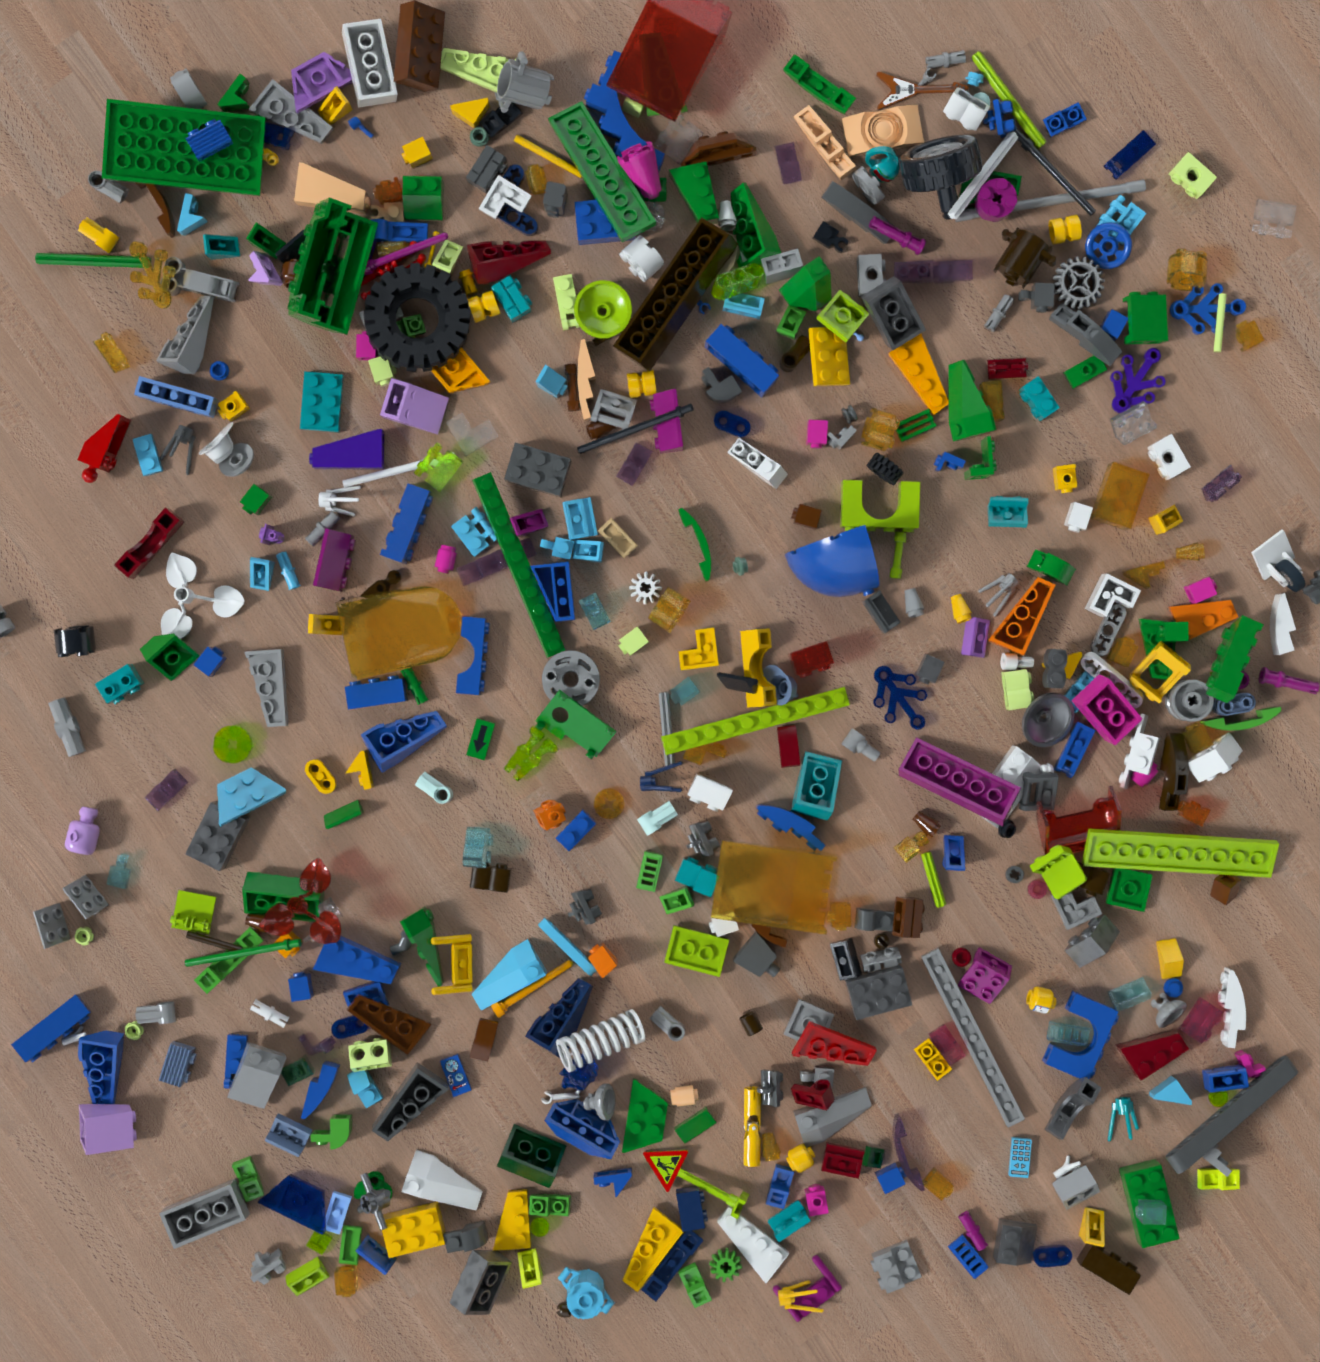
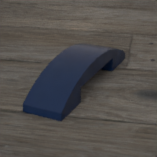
(671, 1263)

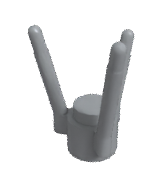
(1007, 585)

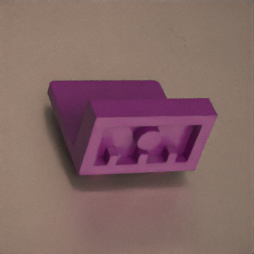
(986, 976)

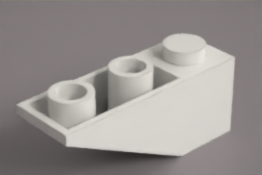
(758, 463)

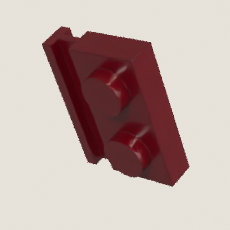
(842, 1160)

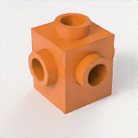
(550, 814)

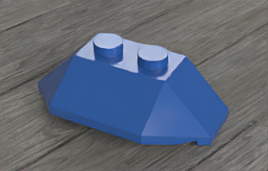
(583, 1128)

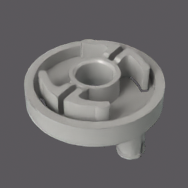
(554, 676)

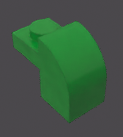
(1052, 567)

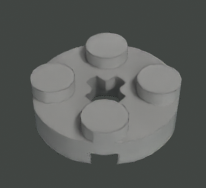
(868, 185)

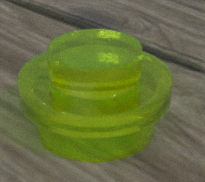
(1218, 1099)
(539, 1226)

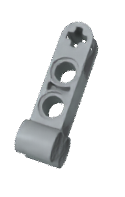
(201, 282)

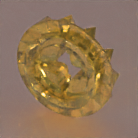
(609, 794)

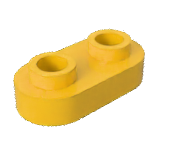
(318, 778)

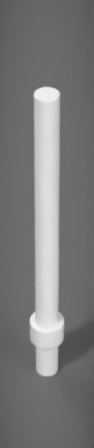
(384, 473)

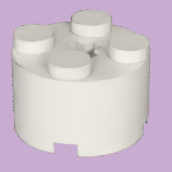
(642, 258)

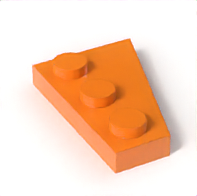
(1204, 616)

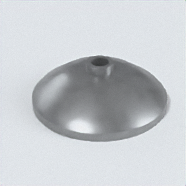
(1048, 719)

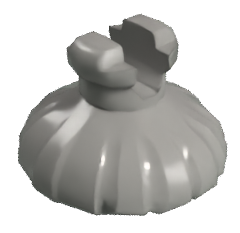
(1168, 1010)
(602, 1101)

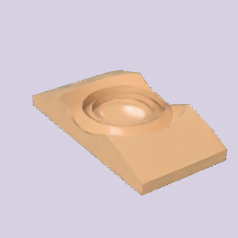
(890, 127)

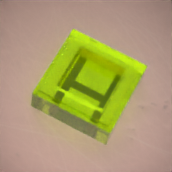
(319, 1242)

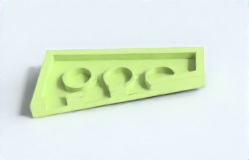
(472, 67)

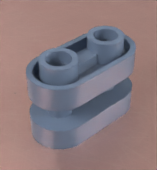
(1239, 704)

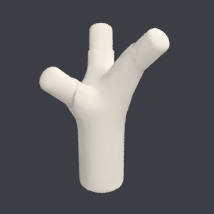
(74, 1037)
(1066, 1167)

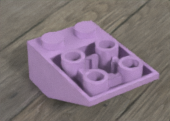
(414, 406)

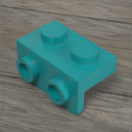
(1007, 512)

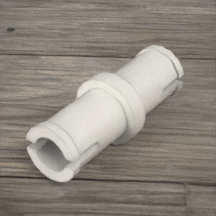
(269, 1013)

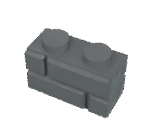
(487, 169)
(555, 199)

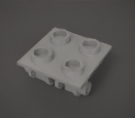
(85, 897)
(51, 925)

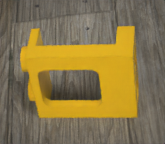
(1170, 659)

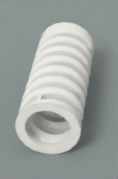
(563, 1042)

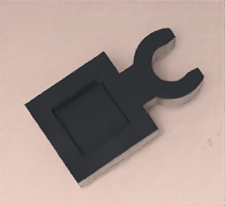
(827, 235)

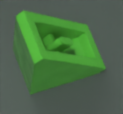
(677, 900)

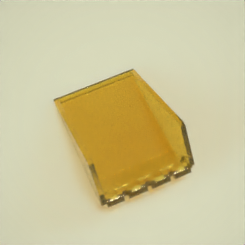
(772, 886)

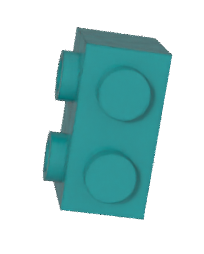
(1038, 398)
(119, 684)

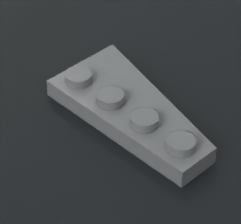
(279, 107)
(270, 681)

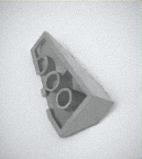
(188, 345)
(819, 1125)

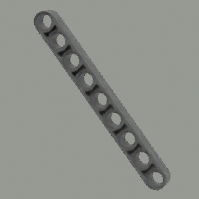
(1231, 1114)

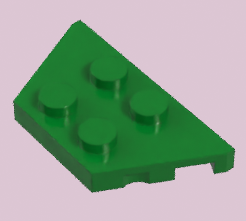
(644, 1118)

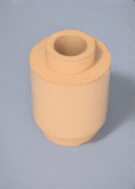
(684, 1096)

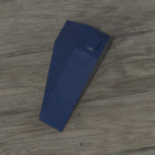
(561, 1018)

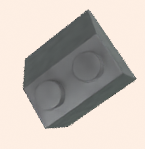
(1014, 1242)

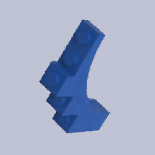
(614, 122)

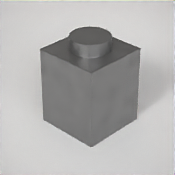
(929, 669)

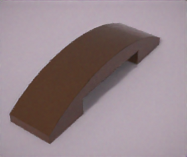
(165, 219)

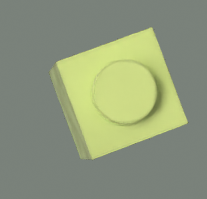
(632, 641)

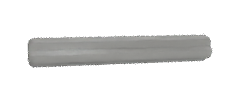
(666, 722)

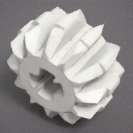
(648, 582)

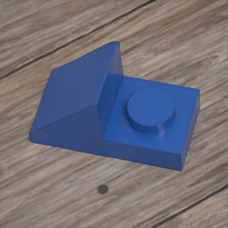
(954, 853)
(618, 1177)

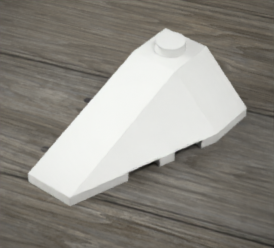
(437, 1182)

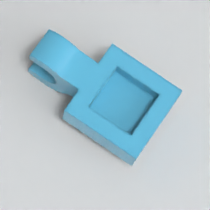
(561, 547)

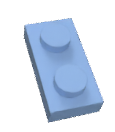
(337, 1212)

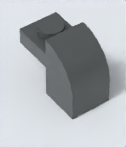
(720, 392)
(467, 1239)

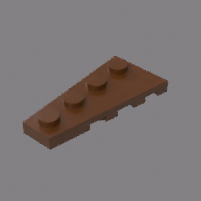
(392, 1024)

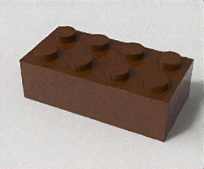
(419, 46)

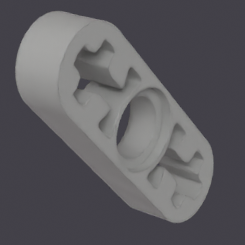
(1106, 645)

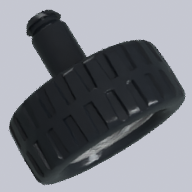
(941, 166)

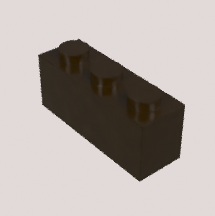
(1109, 1267)

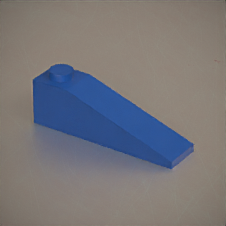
(101, 1062)

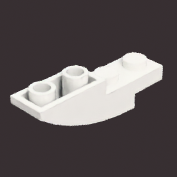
(1233, 1000)

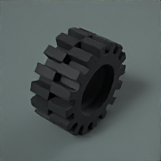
(885, 468)

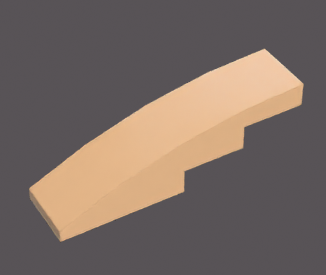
(824, 142)
(585, 374)

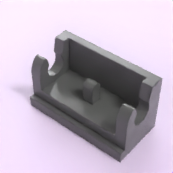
(881, 612)

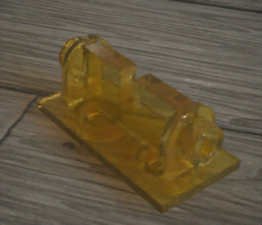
(110, 353)

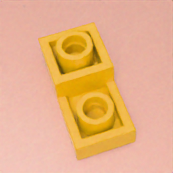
(932, 1059)

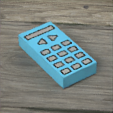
(1020, 1157)

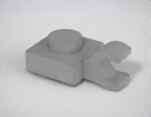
(818, 1074)

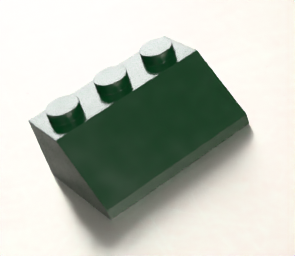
(531, 1156)

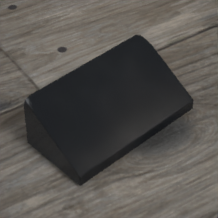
(291, 249)
(738, 683)
(846, 959)

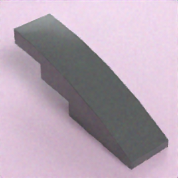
(853, 209)

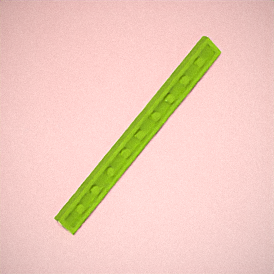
(754, 721)

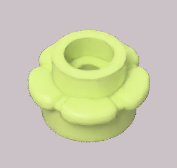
(79, 936)
(129, 1030)

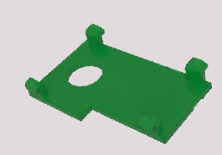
(580, 726)

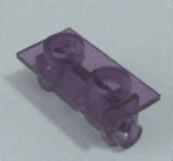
(1215, 488)

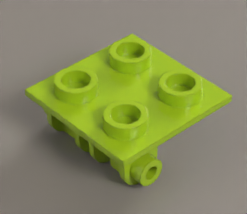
(193, 912)

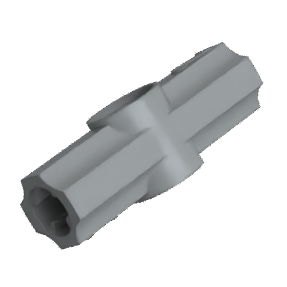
(67, 727)

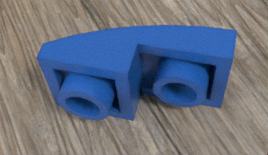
(1064, 119)

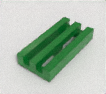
(929, 419)

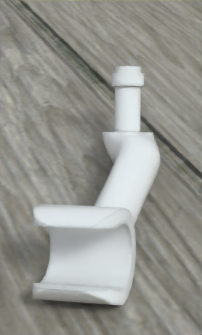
(560, 1096)

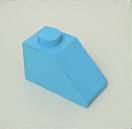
(551, 382)

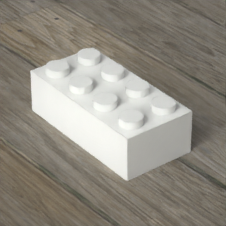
(369, 63)

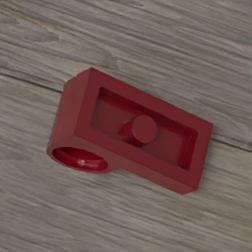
(817, 1096)

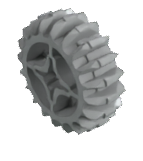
(1083, 288)

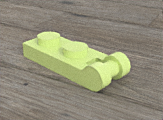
(566, 299)

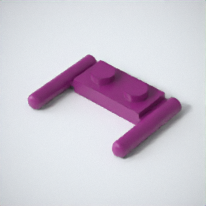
(826, 1287)

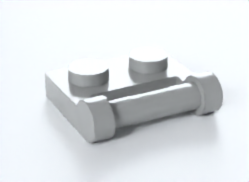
(616, 405)

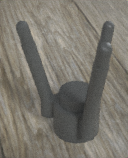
(183, 435)

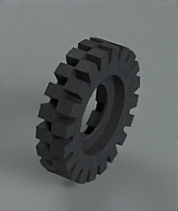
(424, 284)

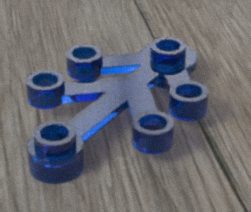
(897, 695)

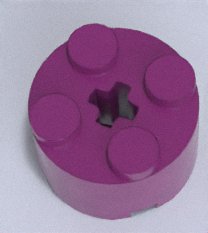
(998, 189)

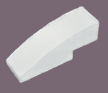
(1280, 625)

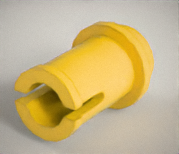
(468, 282)

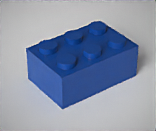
(593, 224)

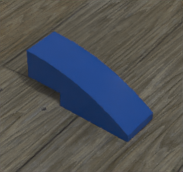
(320, 1087)

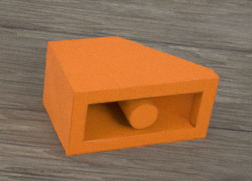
(602, 959)

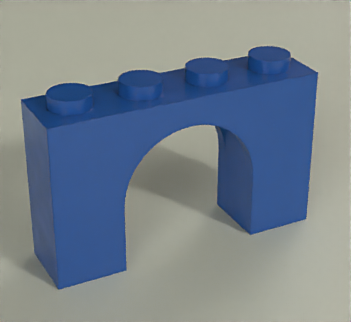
(1083, 1062)

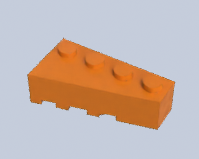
(1022, 621)

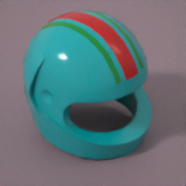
(883, 169)

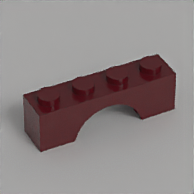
(161, 531)

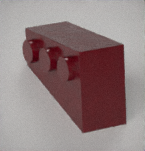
(1152, 1052)

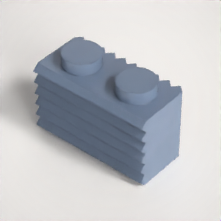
(177, 1064)

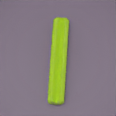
(933, 879)

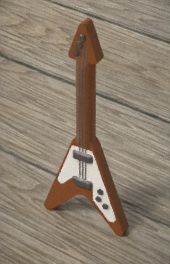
(903, 89)

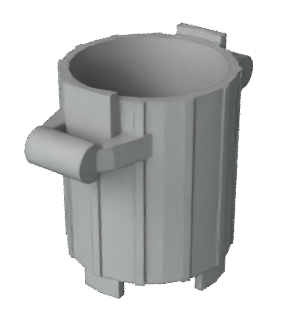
(522, 85)

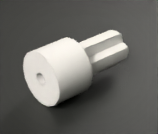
(1011, 661)

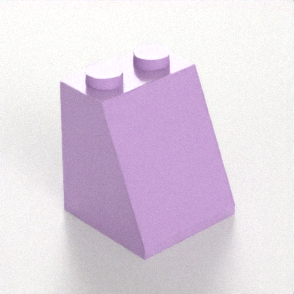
(106, 1127)

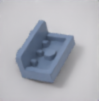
(288, 1135)

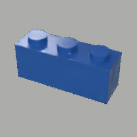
(375, 692)

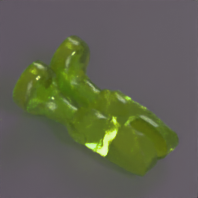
(527, 760)

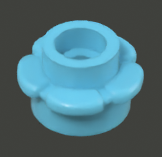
(974, 78)

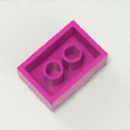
(1107, 709)

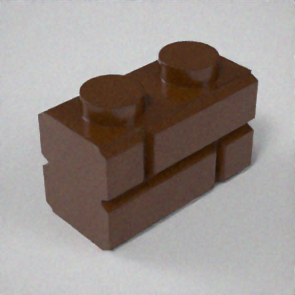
(908, 917)

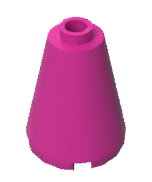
(641, 167)

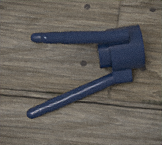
(649, 783)

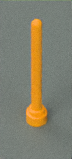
(501, 1007)

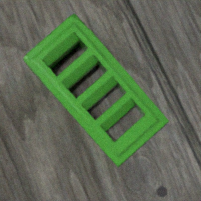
(651, 855)

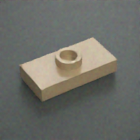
(617, 538)

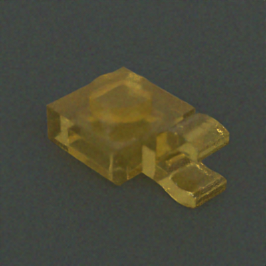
(909, 848)

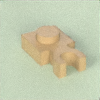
(391, 212)

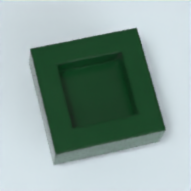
(873, 1157)

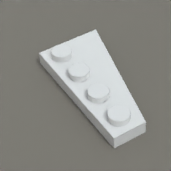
(756, 1246)

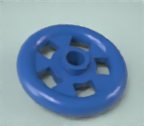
(1121, 255)

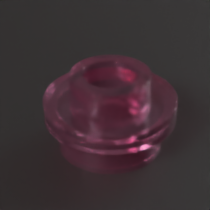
(1043, 889)

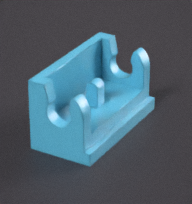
(744, 305)

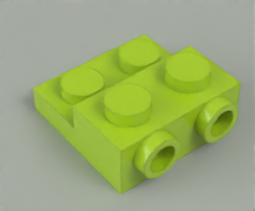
(843, 316)

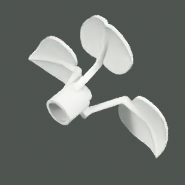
(178, 573)

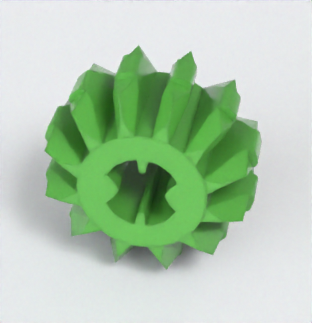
(732, 1267)

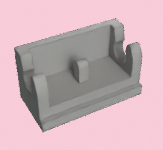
(781, 266)

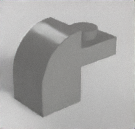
(188, 90)

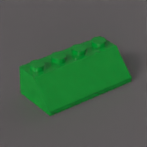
(266, 890)

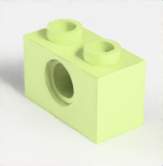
(1202, 175)

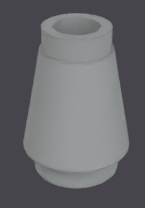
(913, 603)

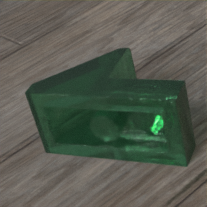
(297, 1070)

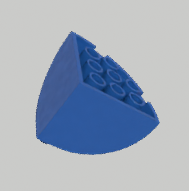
(837, 564)

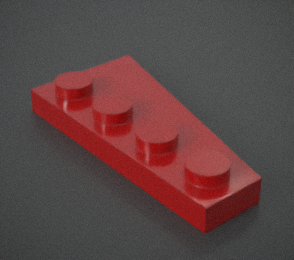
(829, 1044)

